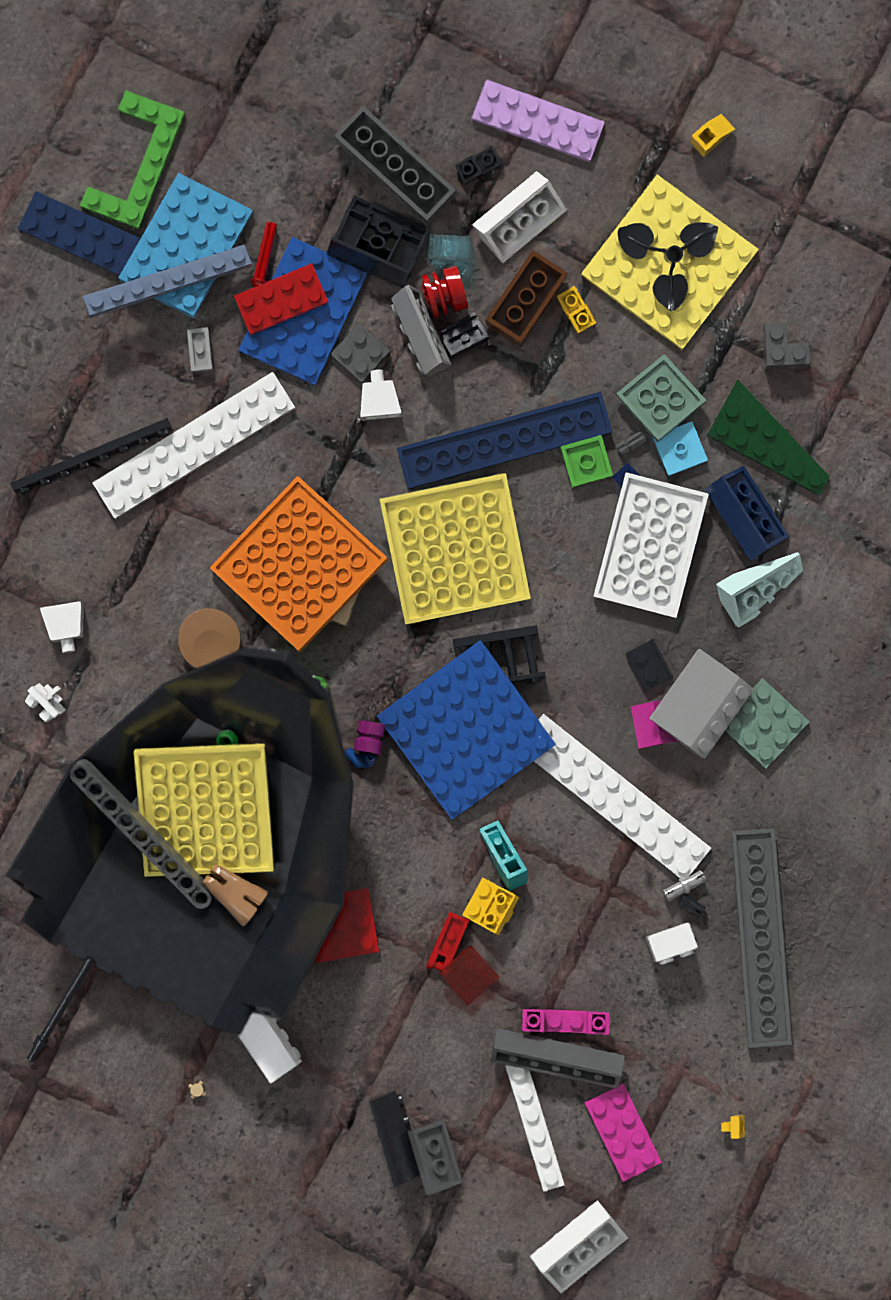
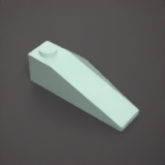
(751, 588)

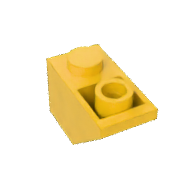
(711, 134)

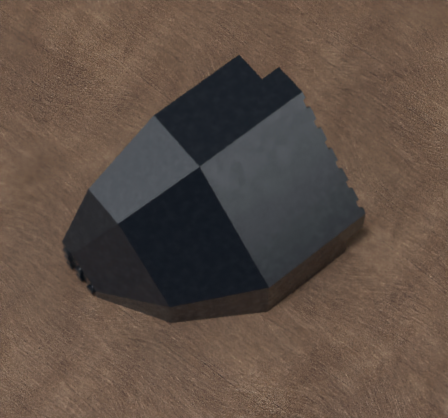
(92, 876)

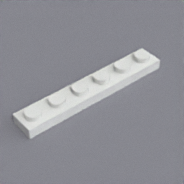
(535, 1127)

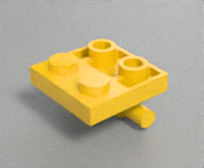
(491, 906)

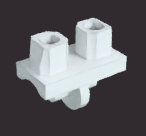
(48, 699)

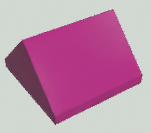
(646, 731)

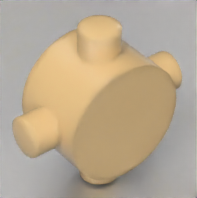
(197, 1089)

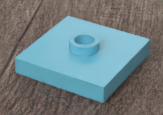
(681, 449)

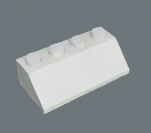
(520, 217)
(269, 1046)
(578, 1247)

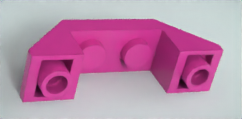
(565, 1021)

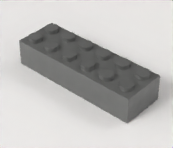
(395, 165)

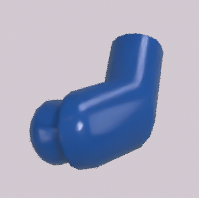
(360, 760)

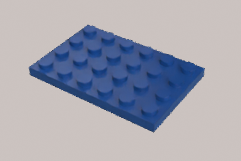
(306, 341)

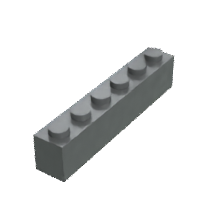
(557, 1058)

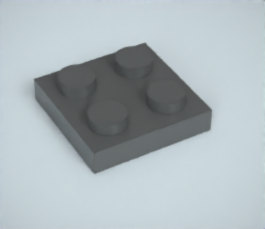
(360, 353)

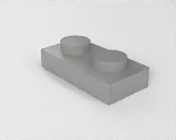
(199, 350)

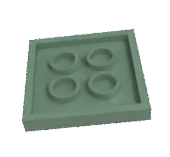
(661, 398)
(765, 724)

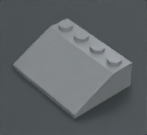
(701, 703)

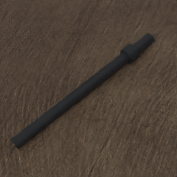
(42, 1040)

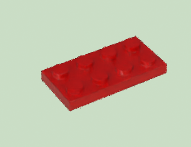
(281, 299)

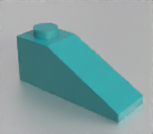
(504, 856)

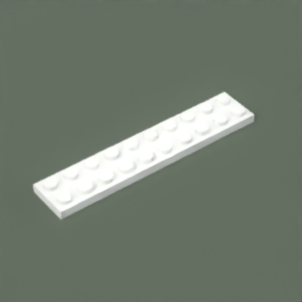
(194, 445)
(621, 803)

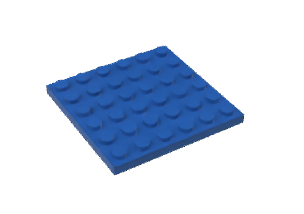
(466, 729)

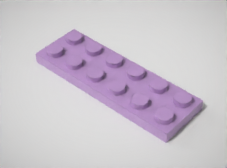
(538, 121)

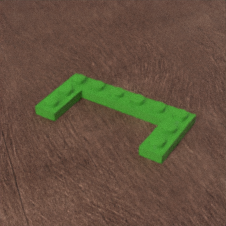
(167, 126)

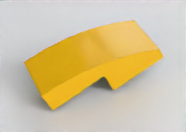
(576, 309)

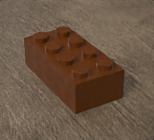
(526, 298)

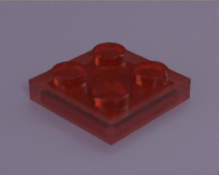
(469, 975)

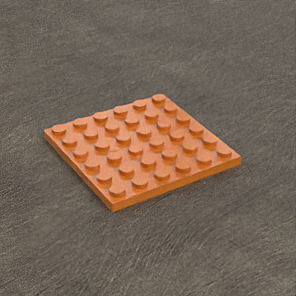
(299, 563)

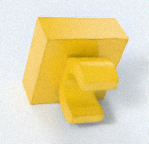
(736, 1126)

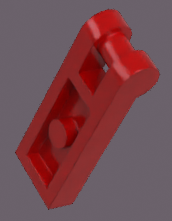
(448, 941)

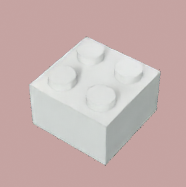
(671, 943)

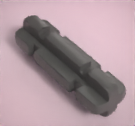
(633, 441)

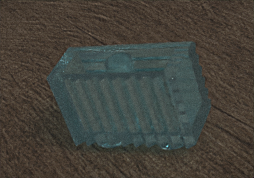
(450, 250)

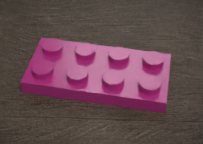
(623, 1132)

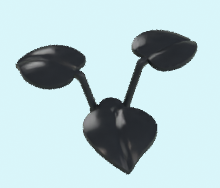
(668, 289)

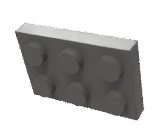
(435, 1157)

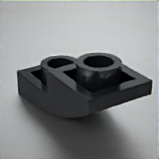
(479, 165)

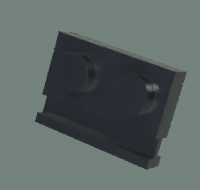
(463, 335)
(649, 665)

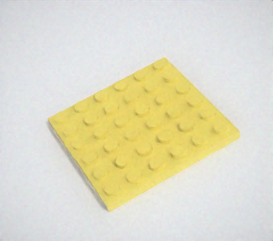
(632, 280)
(455, 548)
(208, 805)

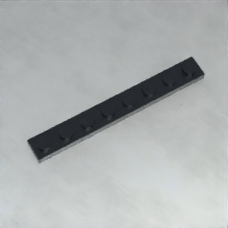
(84, 459)

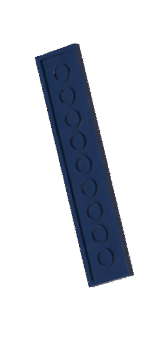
(504, 440)

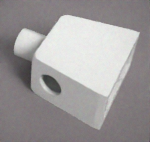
(379, 398)
(64, 623)

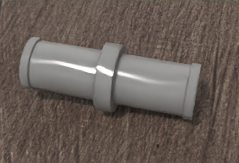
(684, 886)

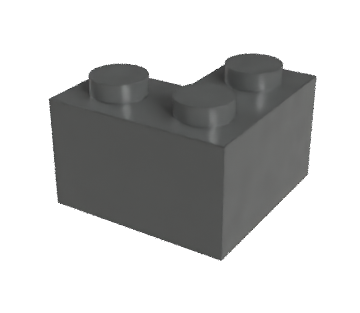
(779, 354)

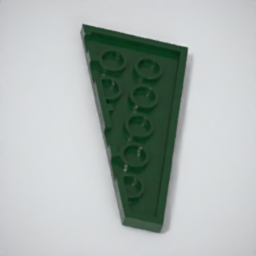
(756, 434)

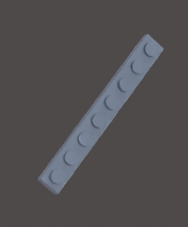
(167, 281)

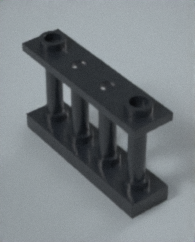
(506, 638)

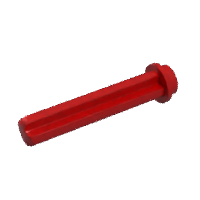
(264, 254)

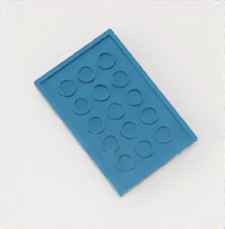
(186, 228)

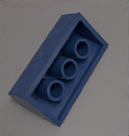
(746, 512)

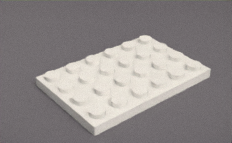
(651, 545)

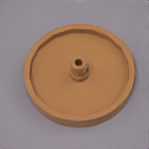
(207, 636)

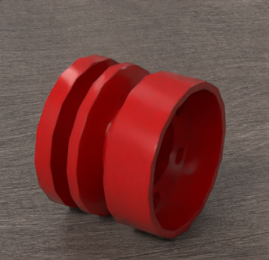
(444, 291)

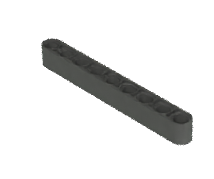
(139, 823)

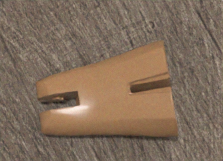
(235, 893)

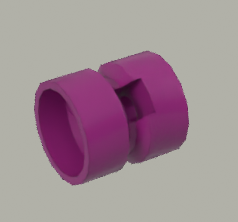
(369, 737)

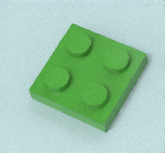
(586, 461)

